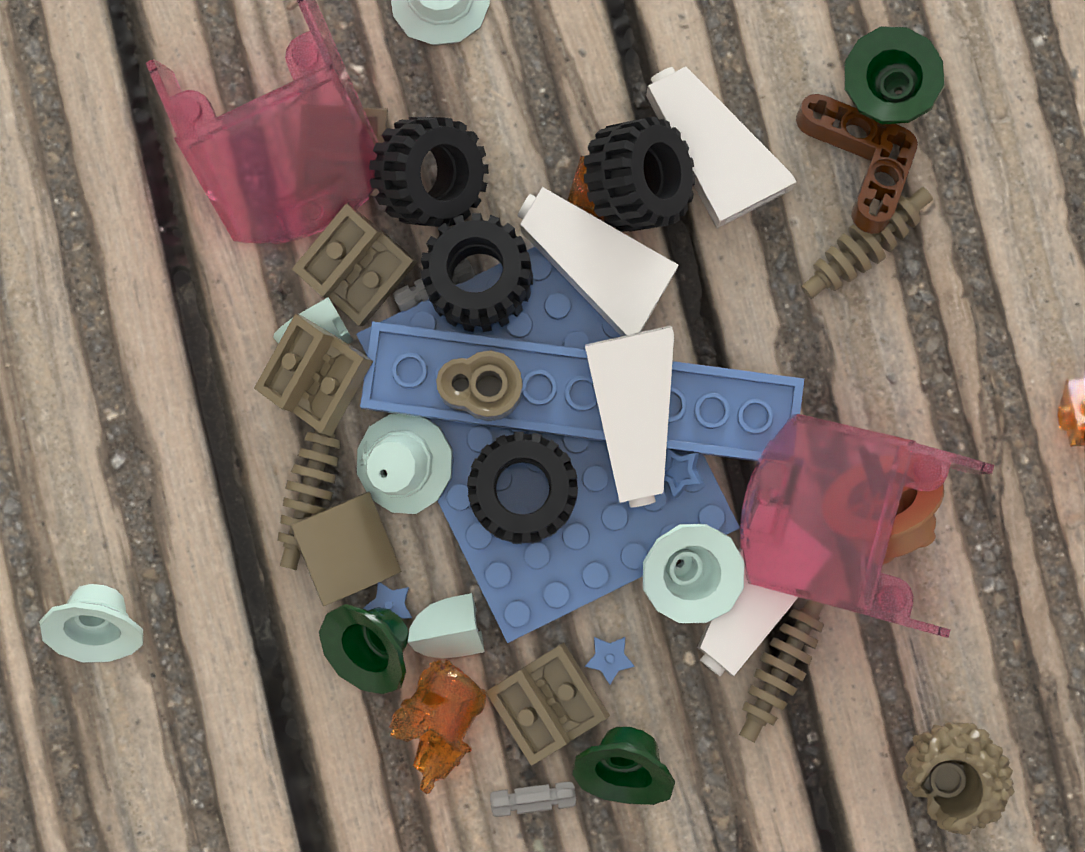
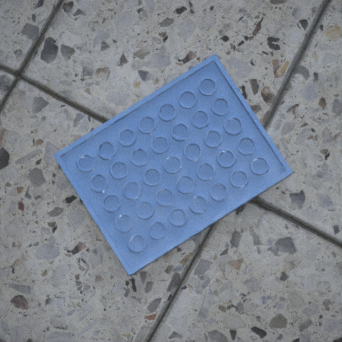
(603, 538)

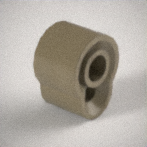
(483, 385)

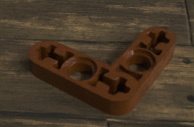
(874, 147)

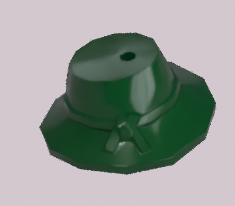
(890, 62)
(366, 647)
(624, 769)

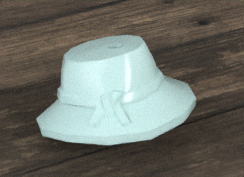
(439, 20)
(415, 463)
(703, 582)
(92, 626)

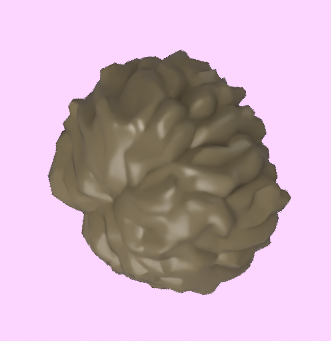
(959, 776)

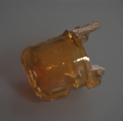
(440, 718)

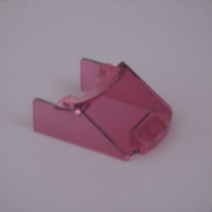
(286, 157)
(826, 511)

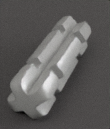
(410, 297)
(533, 799)

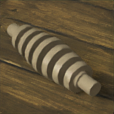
(865, 244)
(308, 490)
(783, 666)

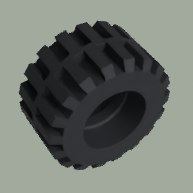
(399, 171)
(639, 174)
(470, 239)
(522, 449)

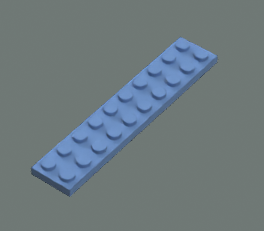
(709, 406)

